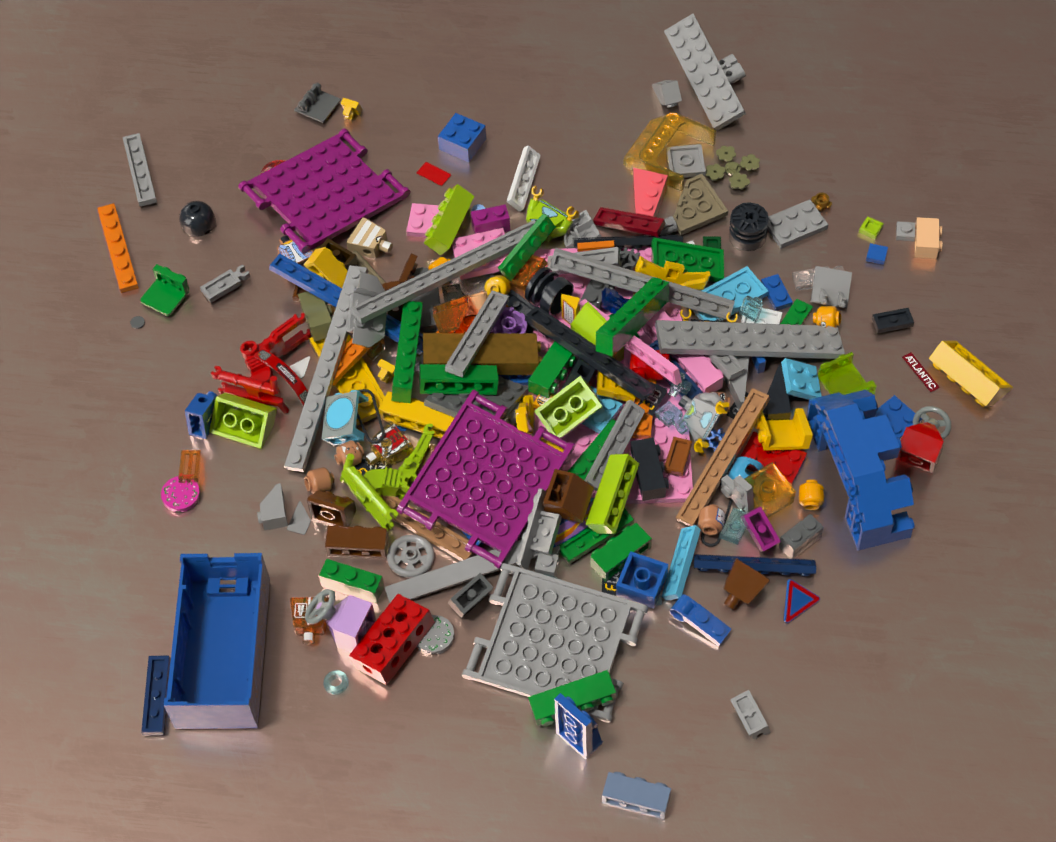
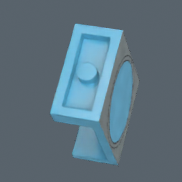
(341, 418)

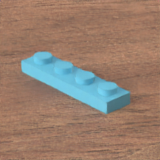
(681, 563)

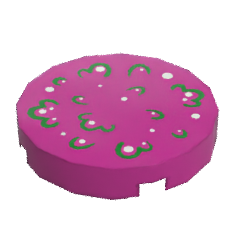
(180, 496)

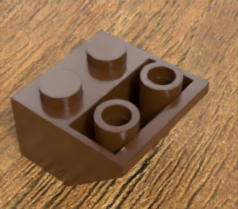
(568, 496)

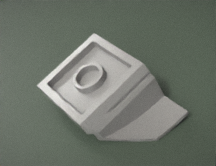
(374, 329)

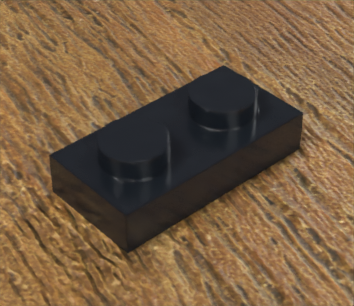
(893, 320)

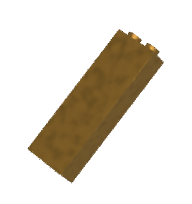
(509, 351)

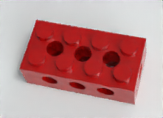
(392, 639)

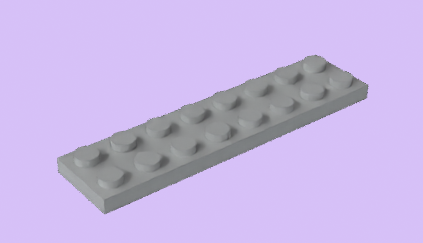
(704, 72)

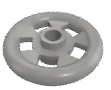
(410, 571)

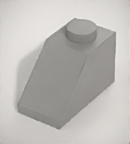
(667, 92)
(273, 509)

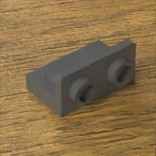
(594, 293)

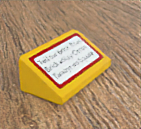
(570, 307)

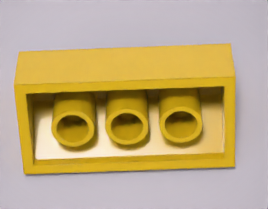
(970, 373)

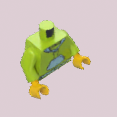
(559, 218)

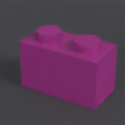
(490, 219)
(760, 529)

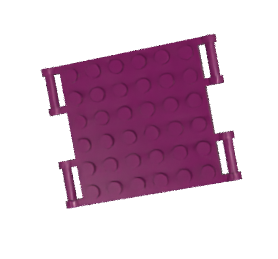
(324, 191)
(485, 477)

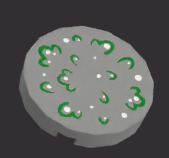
(438, 638)

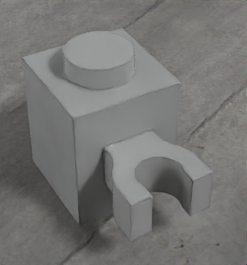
(548, 563)

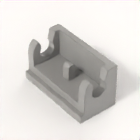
(750, 714)

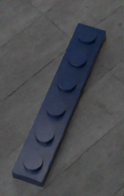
(761, 564)

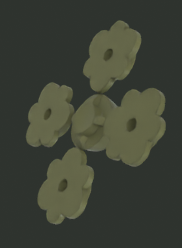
(732, 168)

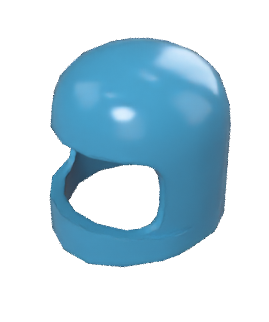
(740, 465)

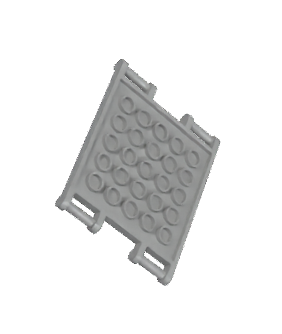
(552, 635)

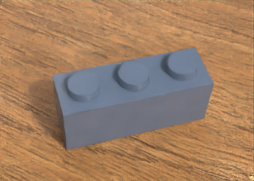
(636, 795)

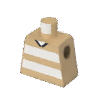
(369, 239)

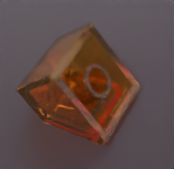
(450, 314)

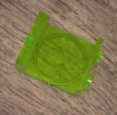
(843, 377)

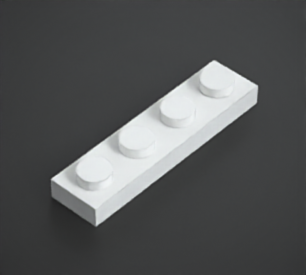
(523, 178)

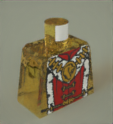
(391, 449)

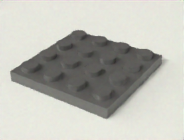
(508, 394)

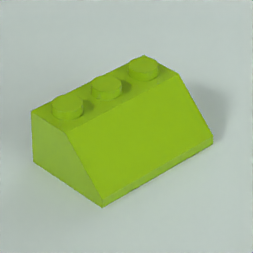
(588, 322)
(569, 408)
(242, 420)

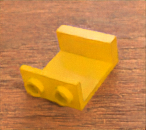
(784, 433)

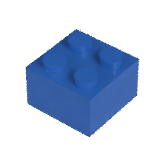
(462, 137)
(642, 579)

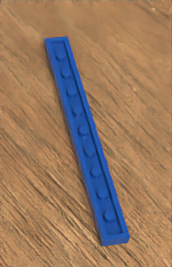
(326, 291)

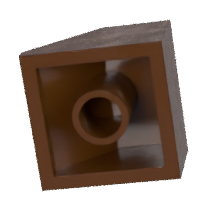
(331, 508)

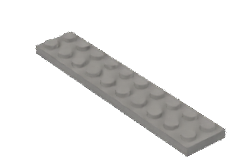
(748, 339)

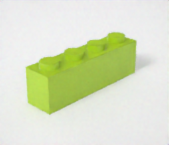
(448, 219)
(612, 494)

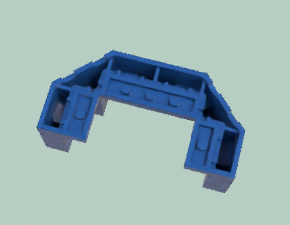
(859, 449)

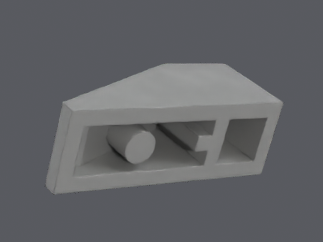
(738, 384)

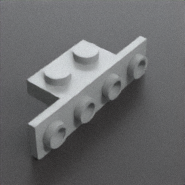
(540, 531)

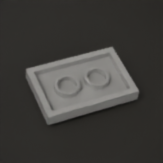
(796, 224)

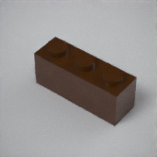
(356, 541)

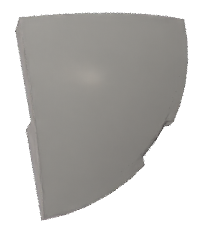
(581, 227)

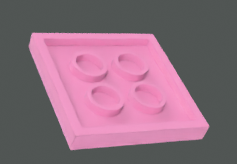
(464, 244)

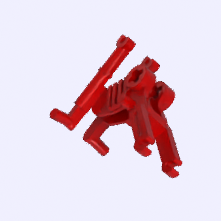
(262, 384)

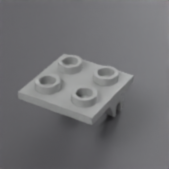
(831, 287)

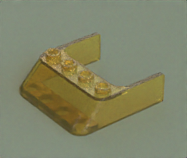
(656, 137)

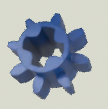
(713, 442)

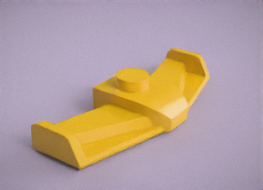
(673, 273)
(525, 415)

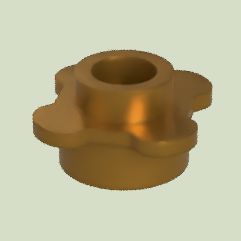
(821, 201)

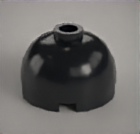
(197, 218)

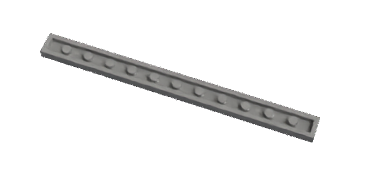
(439, 275)
(323, 376)

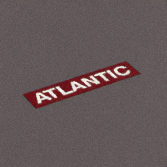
(920, 371)

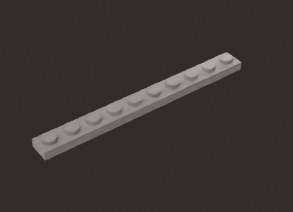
(635, 281)

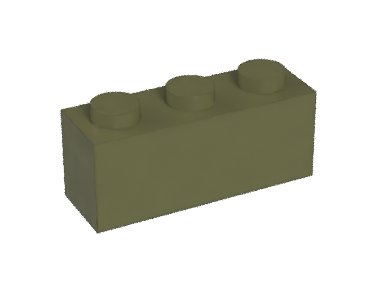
(316, 314)

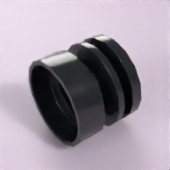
(748, 226)
(546, 290)

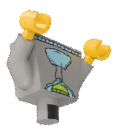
(703, 416)

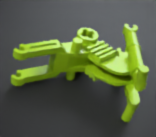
(385, 481)

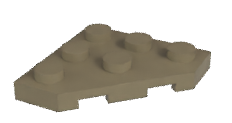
(698, 205)

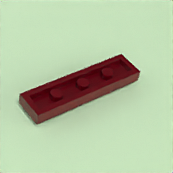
(629, 221)

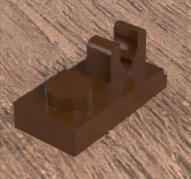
(409, 267)

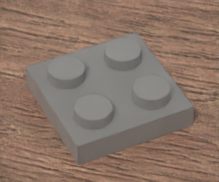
(686, 160)

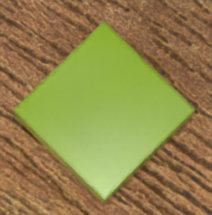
(871, 228)

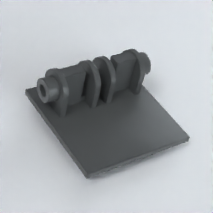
(317, 104)

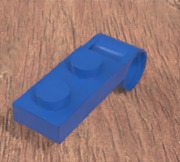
(700, 618)

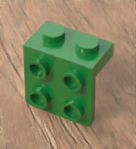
(166, 291)

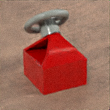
(922, 441)

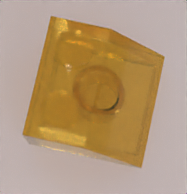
(771, 490)

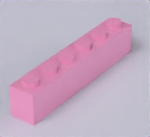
(697, 367)

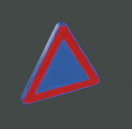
(797, 600)

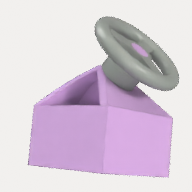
(346, 620)

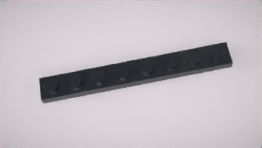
(587, 352)

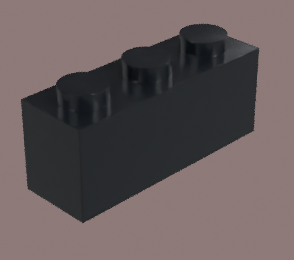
(650, 469)

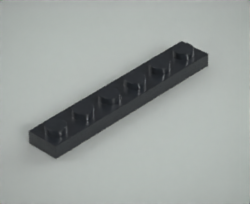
(634, 241)

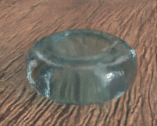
(336, 674)

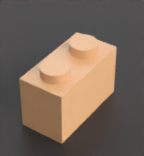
(927, 238)

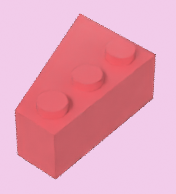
(648, 191)

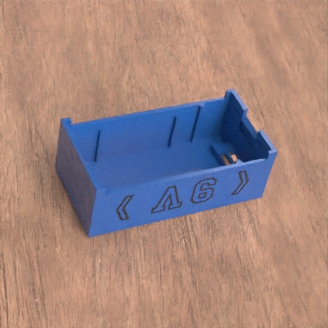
(218, 642)

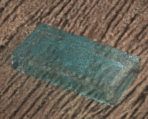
(734, 527)

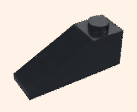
(778, 406)

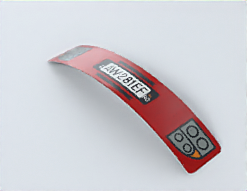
(285, 371)

